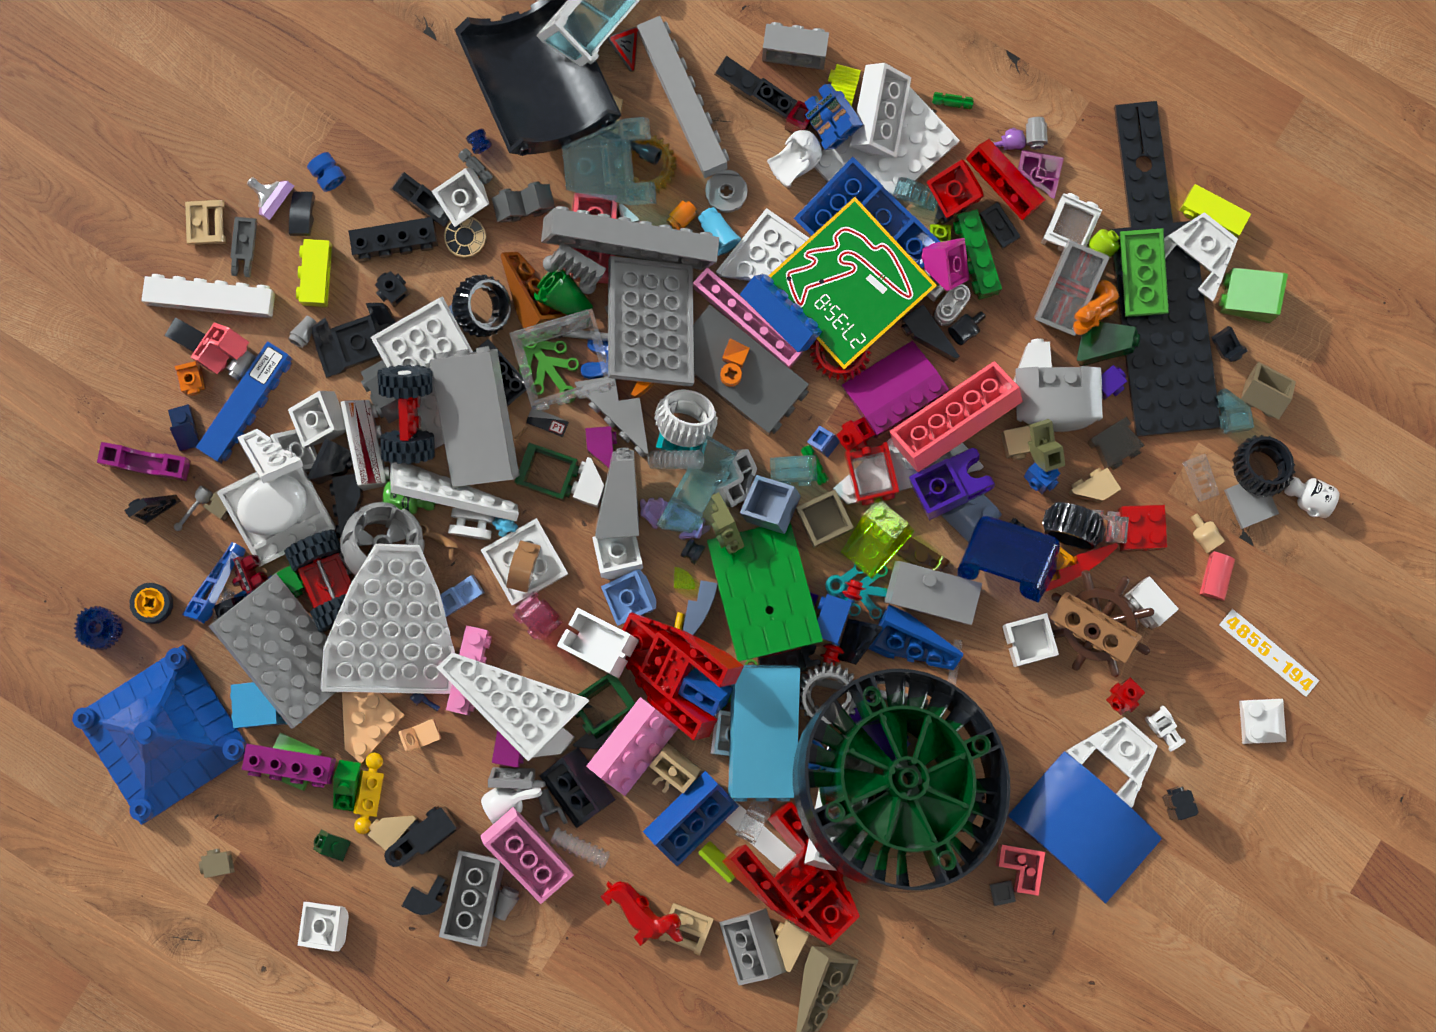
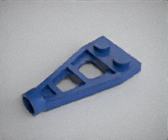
(200, 609)

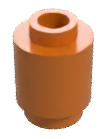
(682, 215)

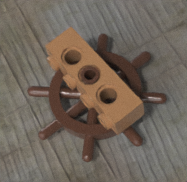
(1098, 625)

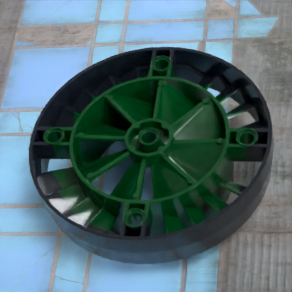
(910, 815)

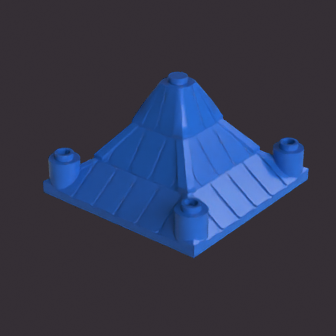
(162, 734)

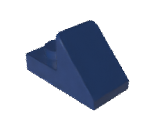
(183, 427)

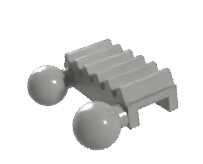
(575, 263)

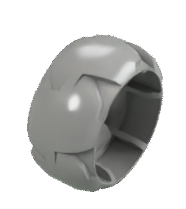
(402, 526)

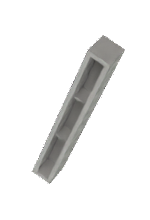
(682, 97)

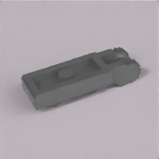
(243, 244)

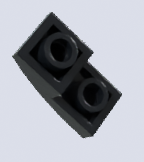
(301, 214)
(184, 334)

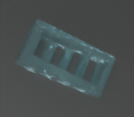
(904, 189)

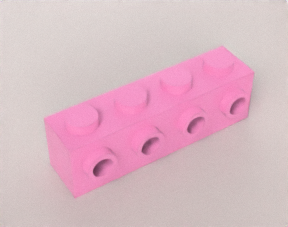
(473, 647)

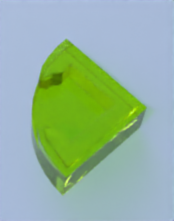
(683, 579)

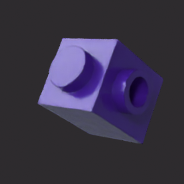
(1112, 382)

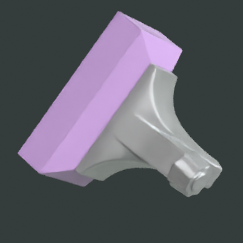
(270, 195)

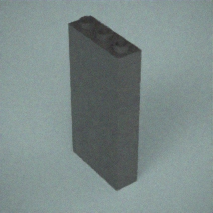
(766, 385)

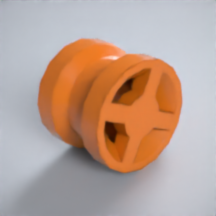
(732, 379)

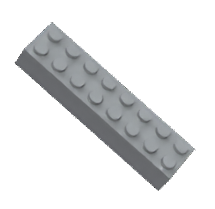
(629, 238)

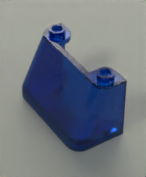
(1011, 554)

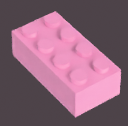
(632, 746)
(526, 855)

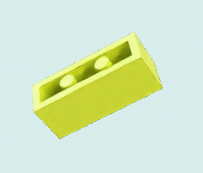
(1223, 212)
(314, 273)

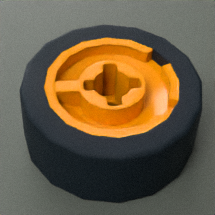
(162, 605)

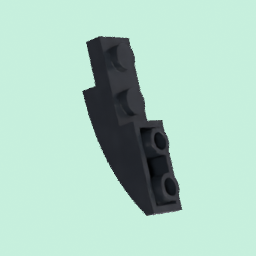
(755, 89)

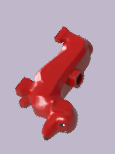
(640, 915)

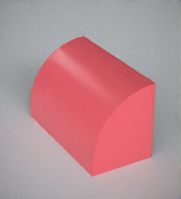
(1217, 576)

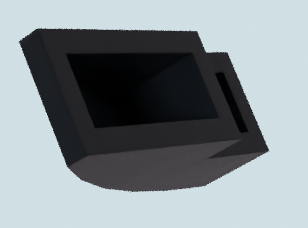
(420, 198)

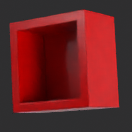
(1145, 528)

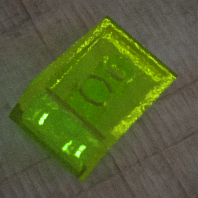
(877, 538)

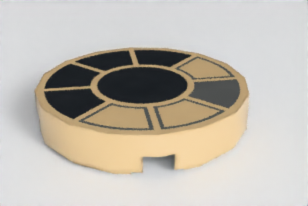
(466, 238)

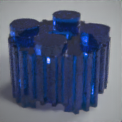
(110, 628)

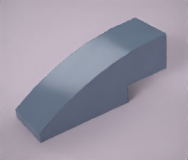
(699, 609)

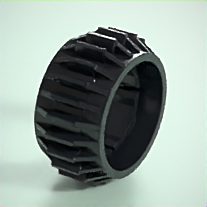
(500, 305)
(1277, 452)
(1074, 525)

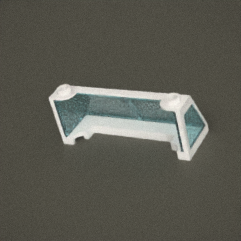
(583, 27)

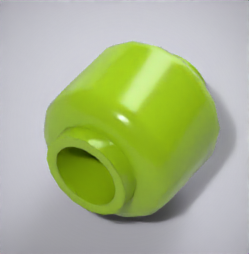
(1105, 242)

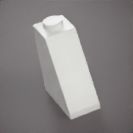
(1036, 355)

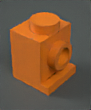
(190, 369)

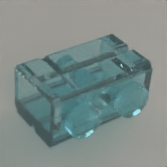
(794, 469)

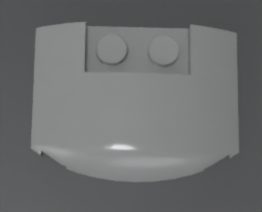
(1062, 394)

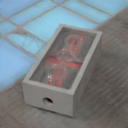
(1071, 285)

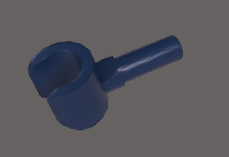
(417, 698)

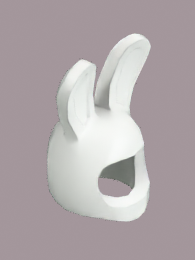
(501, 800)

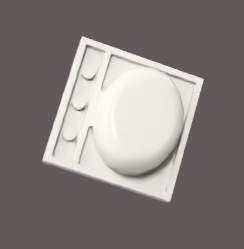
(275, 512)

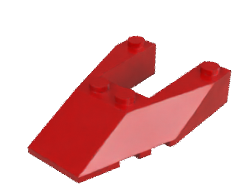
(662, 663)
(798, 892)

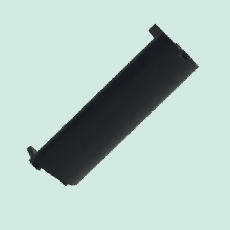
(531, 88)

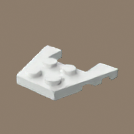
(1208, 245)
(1125, 748)

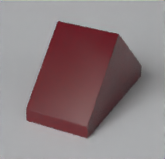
(796, 119)

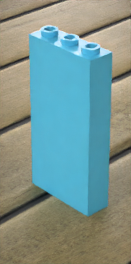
(763, 732)

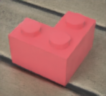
(218, 346)
(1028, 866)

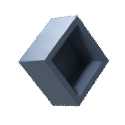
(770, 504)

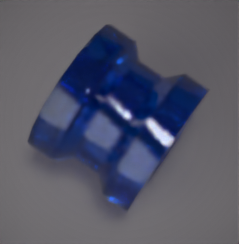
(478, 141)

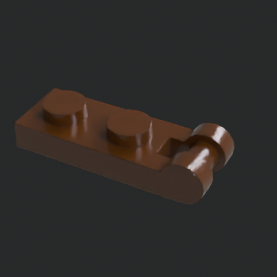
(921, 555)

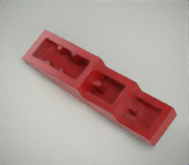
(1082, 562)

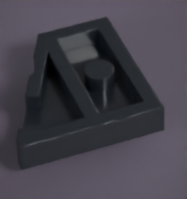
(857, 640)

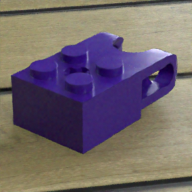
(956, 484)

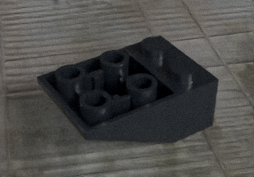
(512, 380)

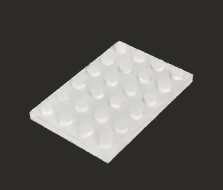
(921, 145)
(417, 341)

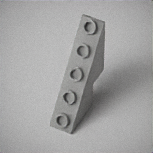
(623, 414)

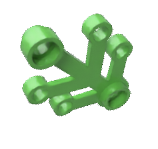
(546, 365)

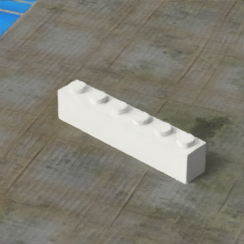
(208, 297)

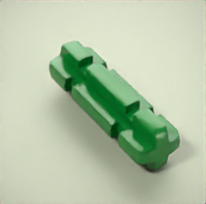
(952, 100)
(821, 477)

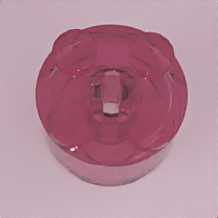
(537, 616)

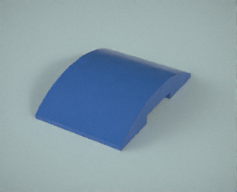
(857, 182)
(1085, 826)

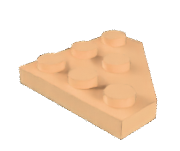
(367, 721)

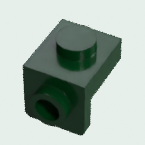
(331, 845)

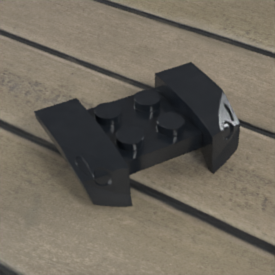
(350, 342)

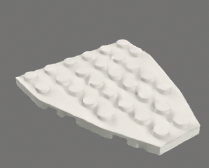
(389, 628)

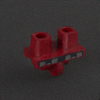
(246, 574)

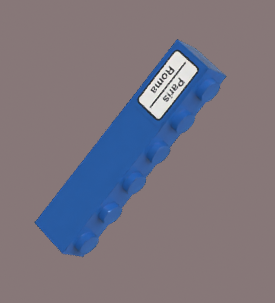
(244, 402)

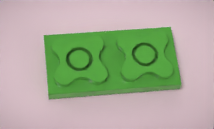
(1144, 272)

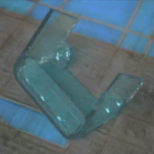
(696, 488)

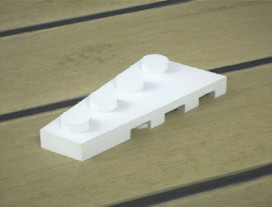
(268, 457)

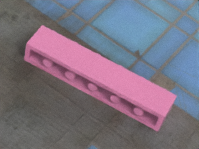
(744, 317)

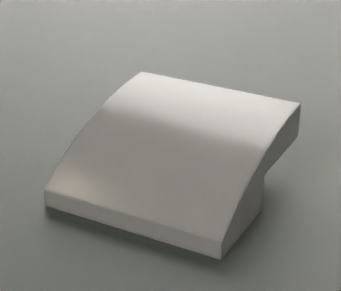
(1249, 507)

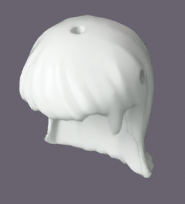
(796, 158)

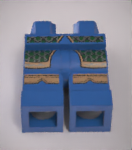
(832, 117)

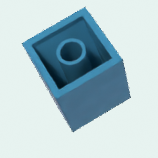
(252, 708)

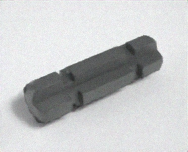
(473, 162)

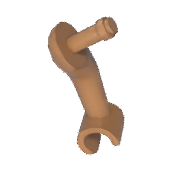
(440, 539)

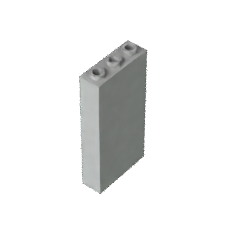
(474, 416)

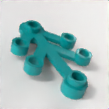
(870, 590)

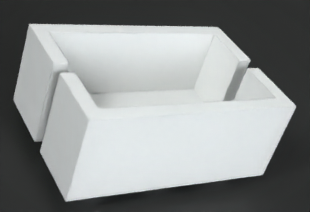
(598, 643)

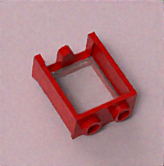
(872, 474)

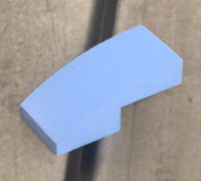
(461, 595)

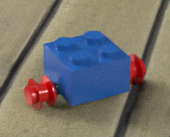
(833, 618)

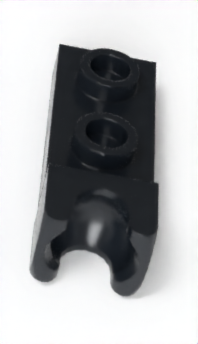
(796, 657)

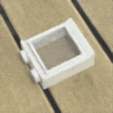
(1072, 221)

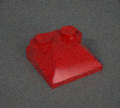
(955, 188)

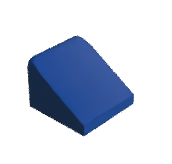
(823, 441)

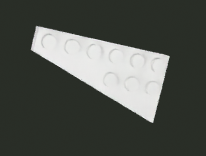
(431, 487)

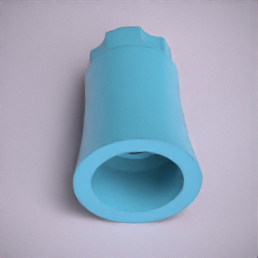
(713, 222)

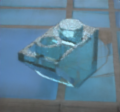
(1235, 414)

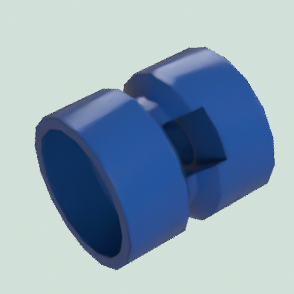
(324, 169)

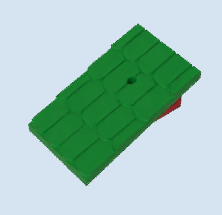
(759, 577)

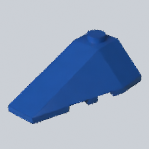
(911, 639)

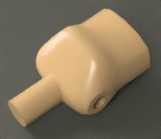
(1207, 534)

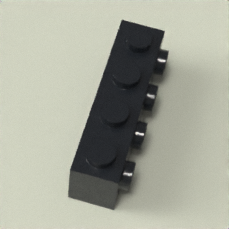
(393, 238)

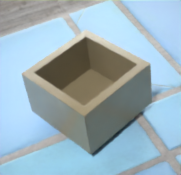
(1268, 390)
(824, 518)

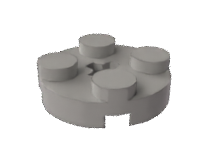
(726, 203)

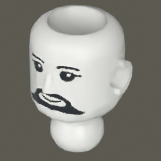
(1314, 496)

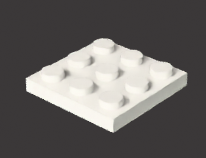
(547, 567)

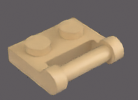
(198, 222)
(693, 923)

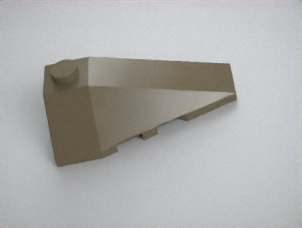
(822, 980)

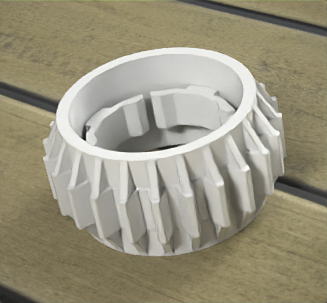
(688, 403)

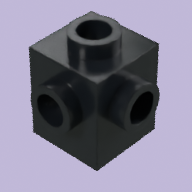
(396, 293)

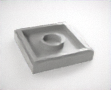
(511, 778)

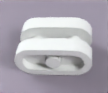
(952, 305)
(470, 532)

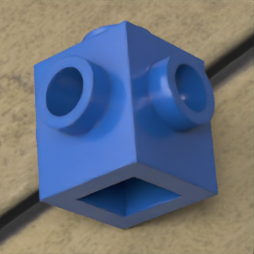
(1041, 480)

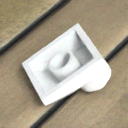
(617, 556)
(1262, 721)
(323, 926)

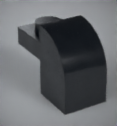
(423, 902)

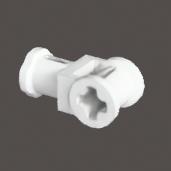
(1165, 728)

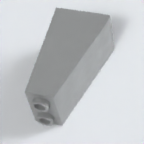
(619, 503)

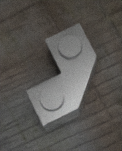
(739, 482)

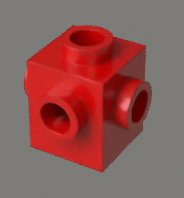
(855, 434)
(1125, 696)

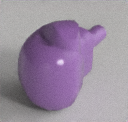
(1012, 140)

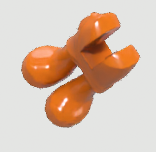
(1096, 310)

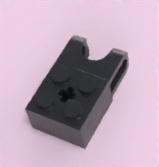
(423, 836)

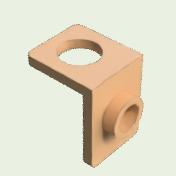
(421, 735)

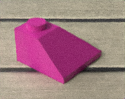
(947, 262)

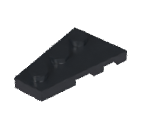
(150, 508)

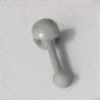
(202, 495)

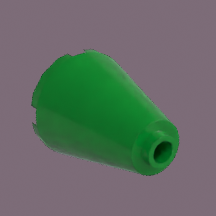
(562, 293)

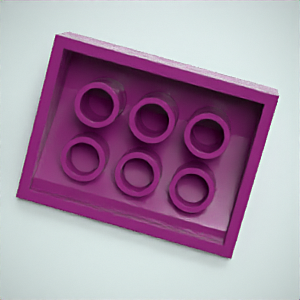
(895, 388)

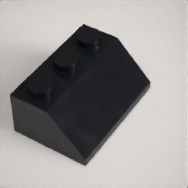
(577, 787)

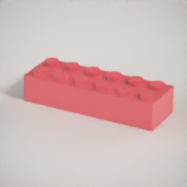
(956, 416)

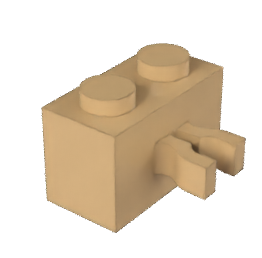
(674, 768)

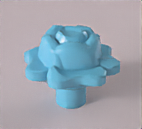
(504, 526)

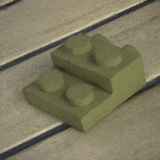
(725, 526)

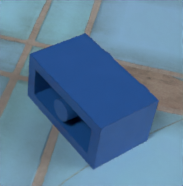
(704, 692)

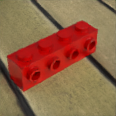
(1005, 179)

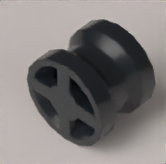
(692, 551)

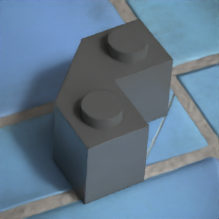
(513, 205)
(386, 406)

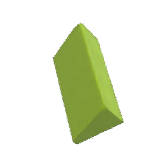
(715, 858)

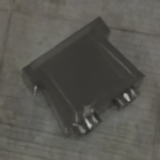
(1116, 444)

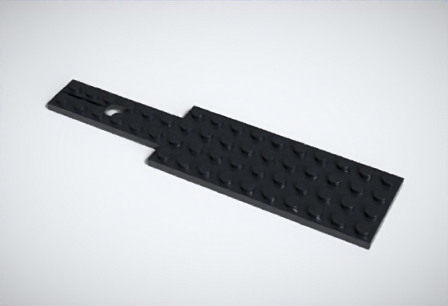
(1173, 365)

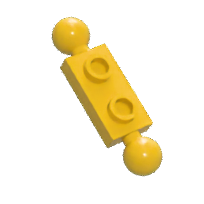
(368, 793)

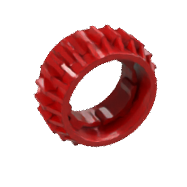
(837, 372)

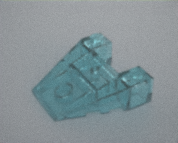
(603, 164)

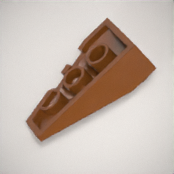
(522, 288)

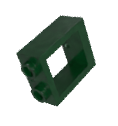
(526, 466)
(595, 689)

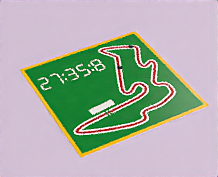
(852, 281)

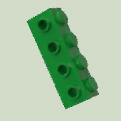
(979, 256)

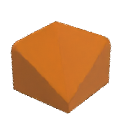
(735, 353)

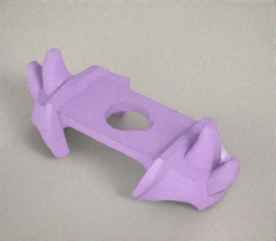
(654, 508)

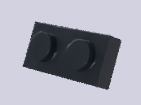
(999, 225)

